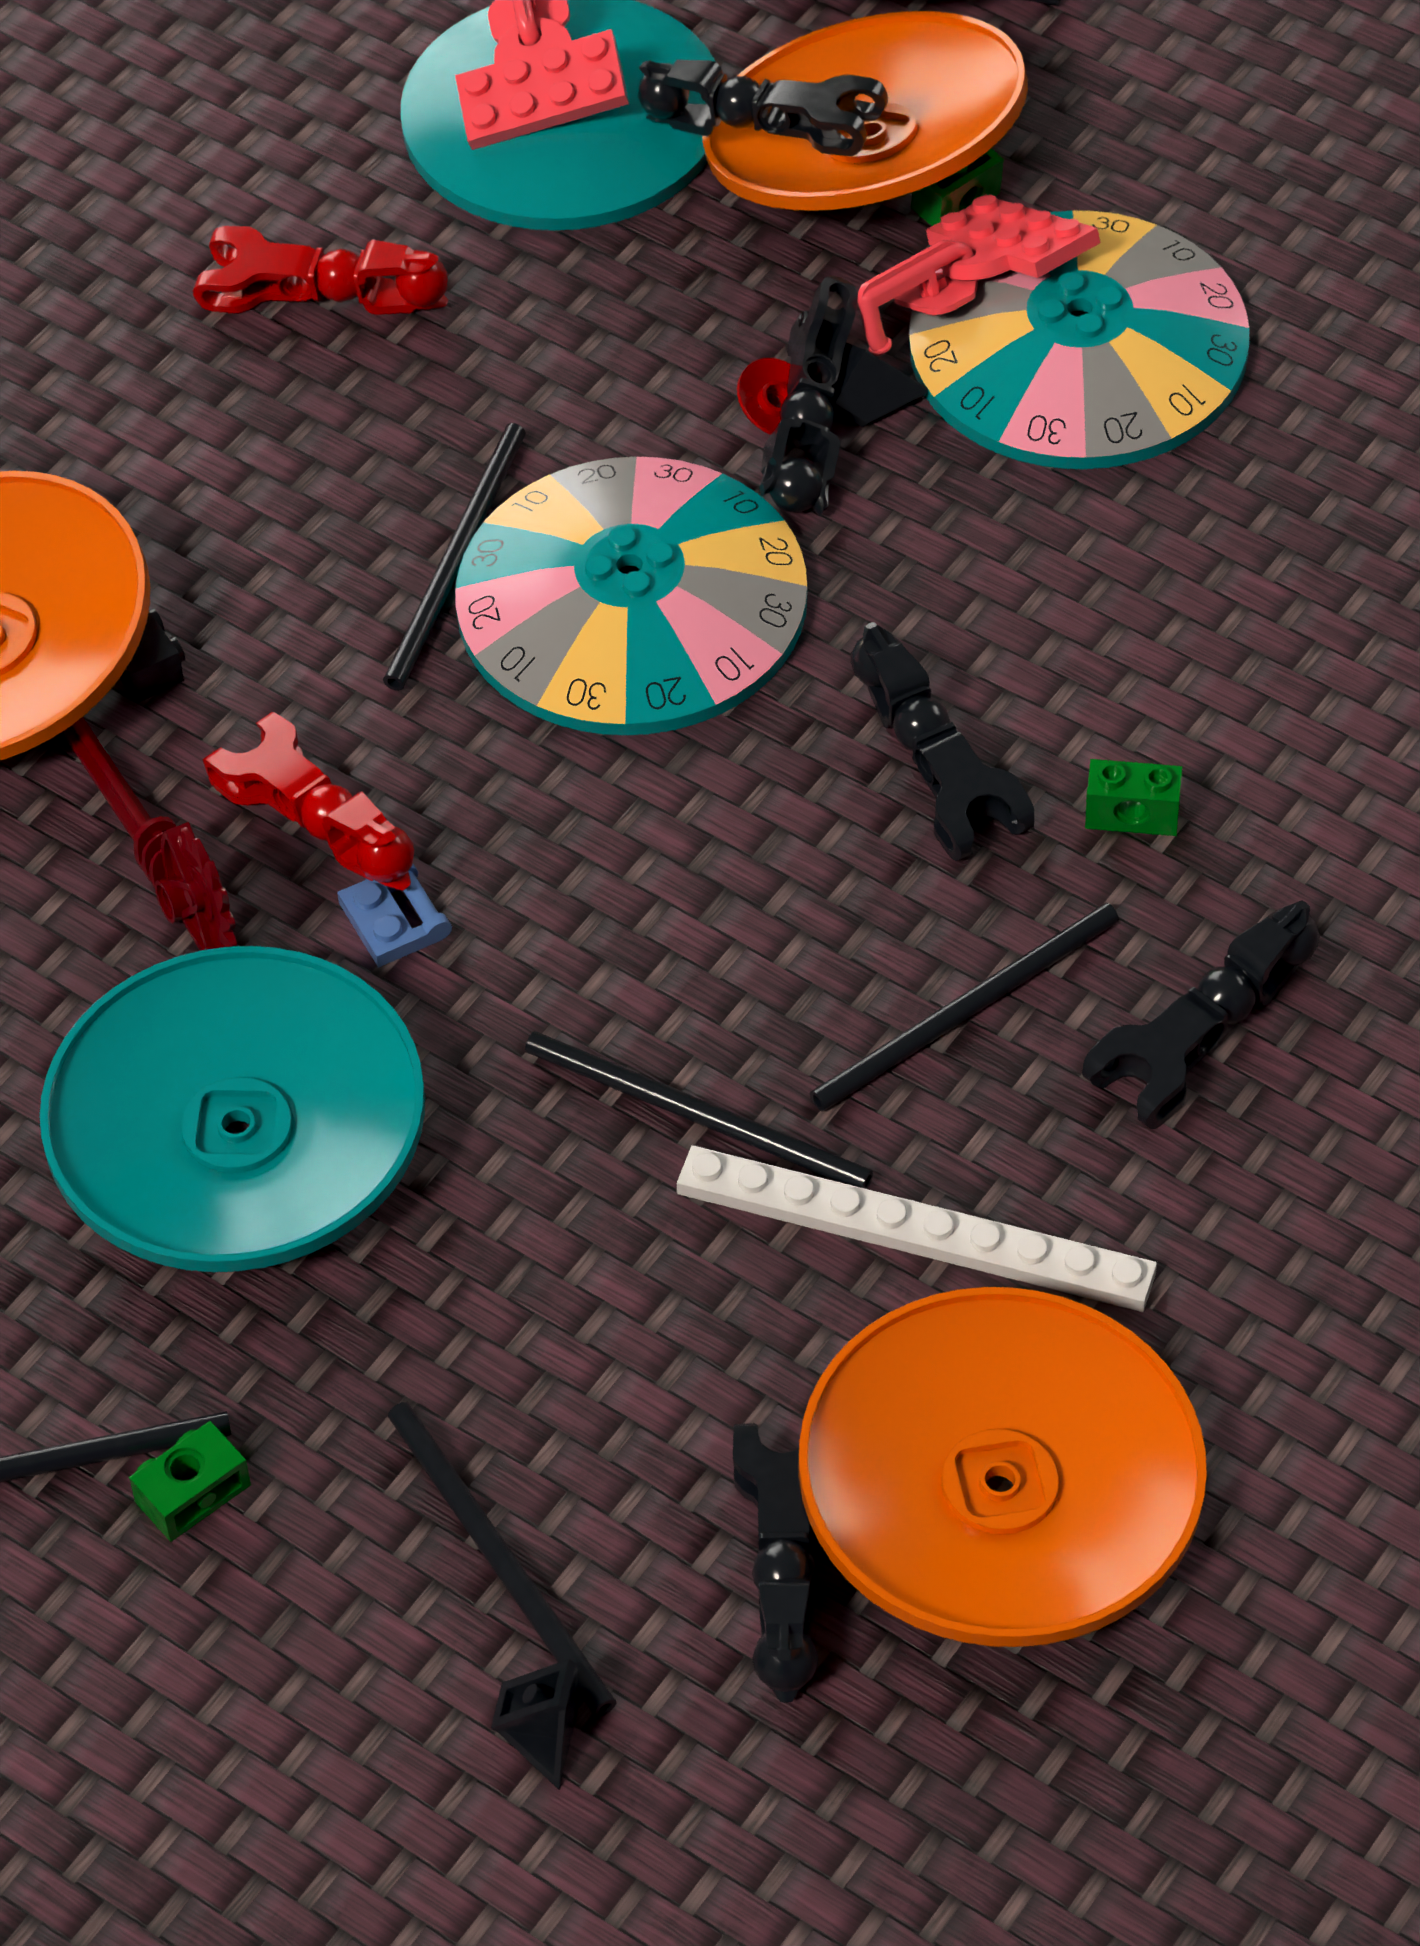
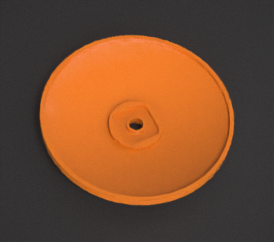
(950, 100)
(67, 604)
(1017, 1390)

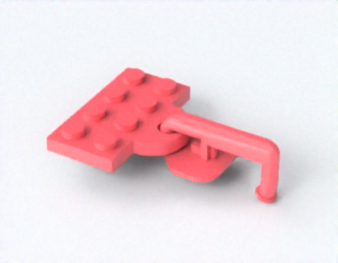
(538, 74)
(970, 247)

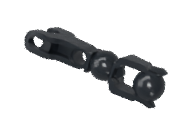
(780, 108)
(806, 413)
(951, 769)
(1193, 1024)
(783, 1567)

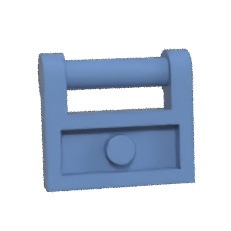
(383, 924)

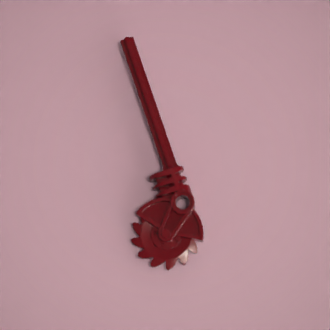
(167, 853)

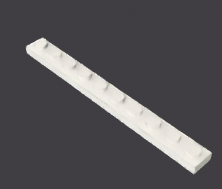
(917, 1228)

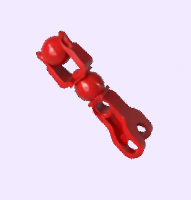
(293, 272)
(299, 790)

